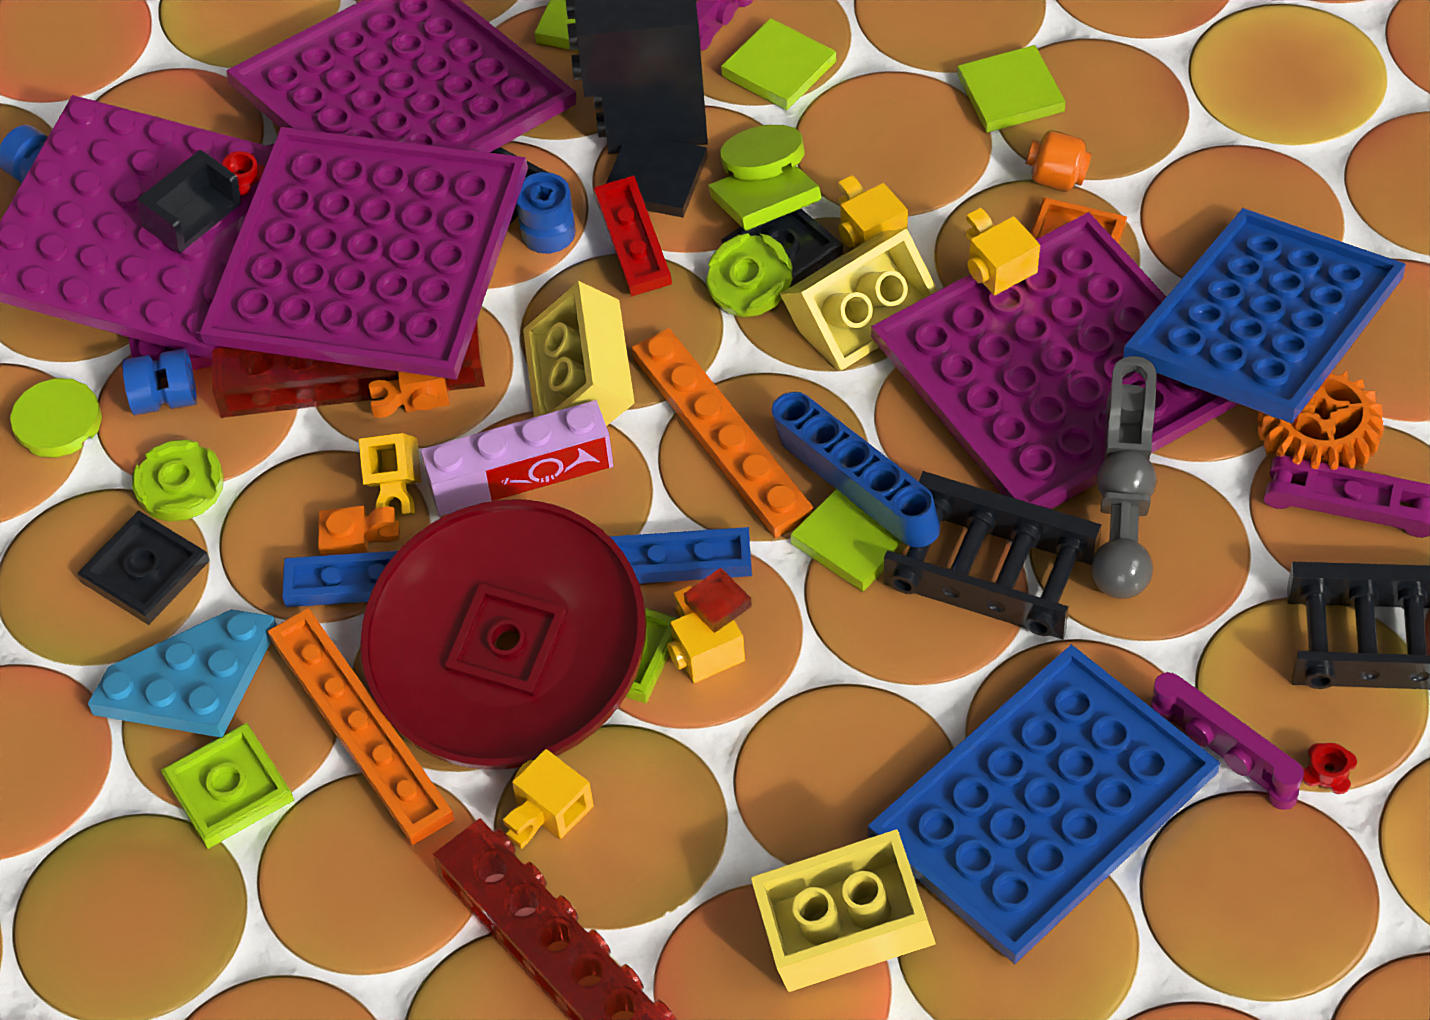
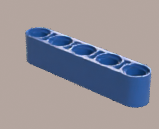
(856, 469)

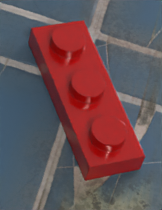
(632, 236)

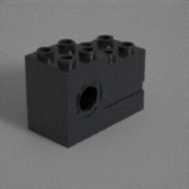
(640, 68)

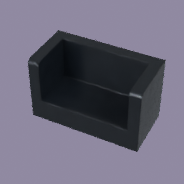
(189, 201)

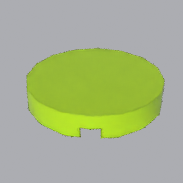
(762, 152)
(749, 275)
(56, 417)
(178, 480)

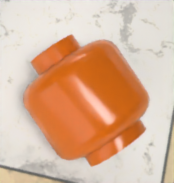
(1058, 160)

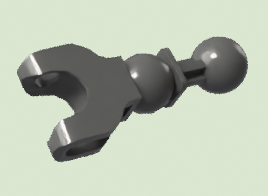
(1126, 481)

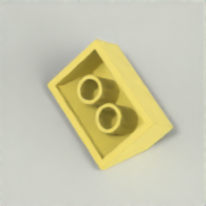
(855, 292)
(579, 354)

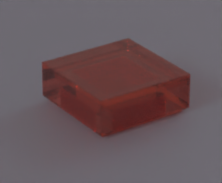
(717, 600)

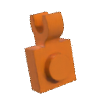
(412, 390)
(351, 529)

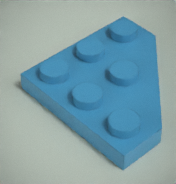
(190, 678)

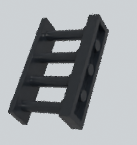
(1007, 518)
(1363, 588)

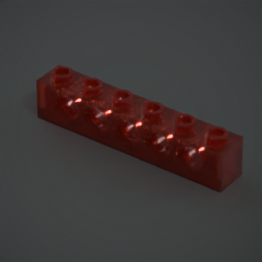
(268, 382)
(482, 853)

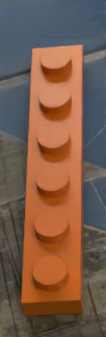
(722, 433)
(361, 727)

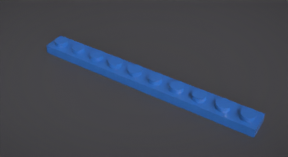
(652, 557)

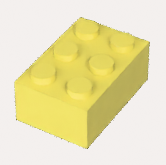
(842, 911)

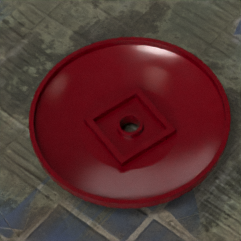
(490, 573)

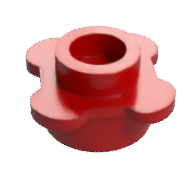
(245, 168)
(1333, 756)

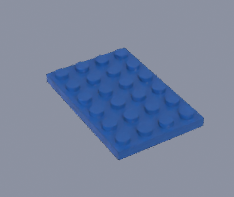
(1266, 314)
(1044, 801)

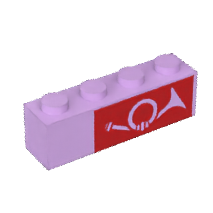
(518, 457)

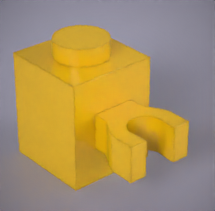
(868, 212)
(1000, 253)
(391, 464)
(698, 647)
(548, 796)

